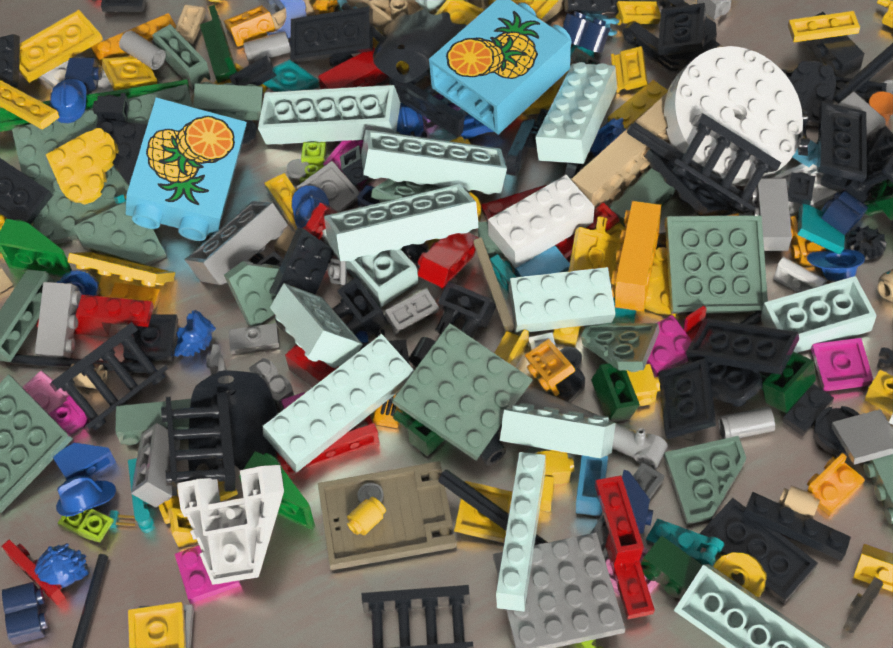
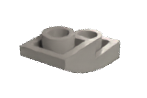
(337, 271)
(216, 363)

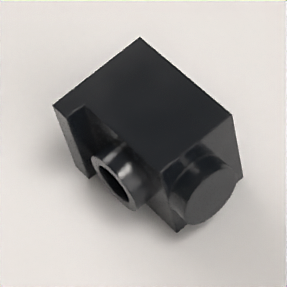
(112, 107)

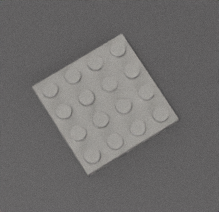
(566, 596)

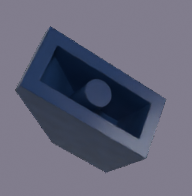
(84, 70)
(638, 500)

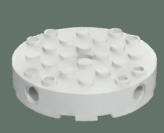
(744, 96)

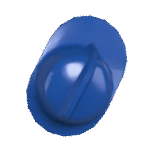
(69, 100)
(409, 121)
(305, 201)
(837, 266)
(82, 494)

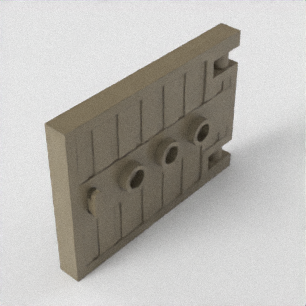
(407, 526)

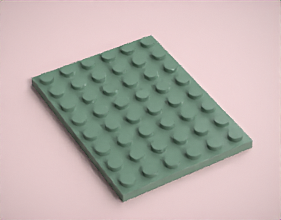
(33, 144)

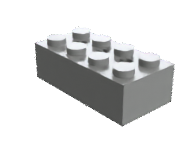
(236, 242)

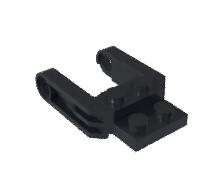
(671, 63)
(527, 139)

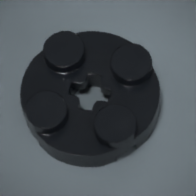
(823, 429)

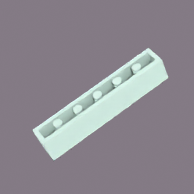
(521, 532)

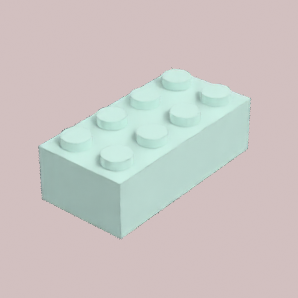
(383, 274)
(561, 300)
(822, 313)
(315, 326)
(558, 431)

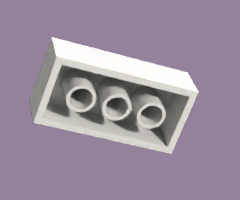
(540, 221)

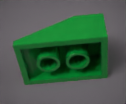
(29, 249)
(293, 503)

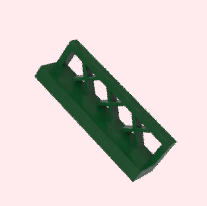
(218, 47)

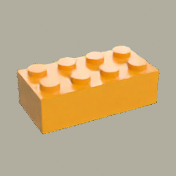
(636, 256)

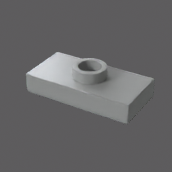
(253, 338)

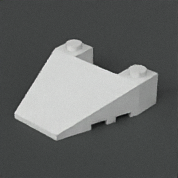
(233, 531)

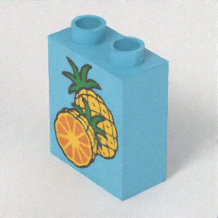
(501, 63)
(184, 169)

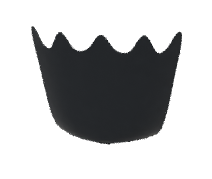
(422, 37)
(251, 398)

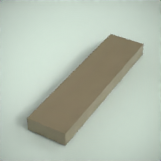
(493, 285)

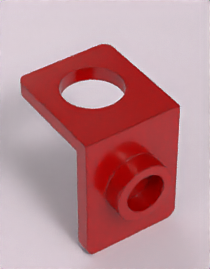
(694, 321)

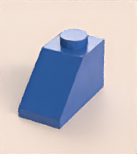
(83, 460)

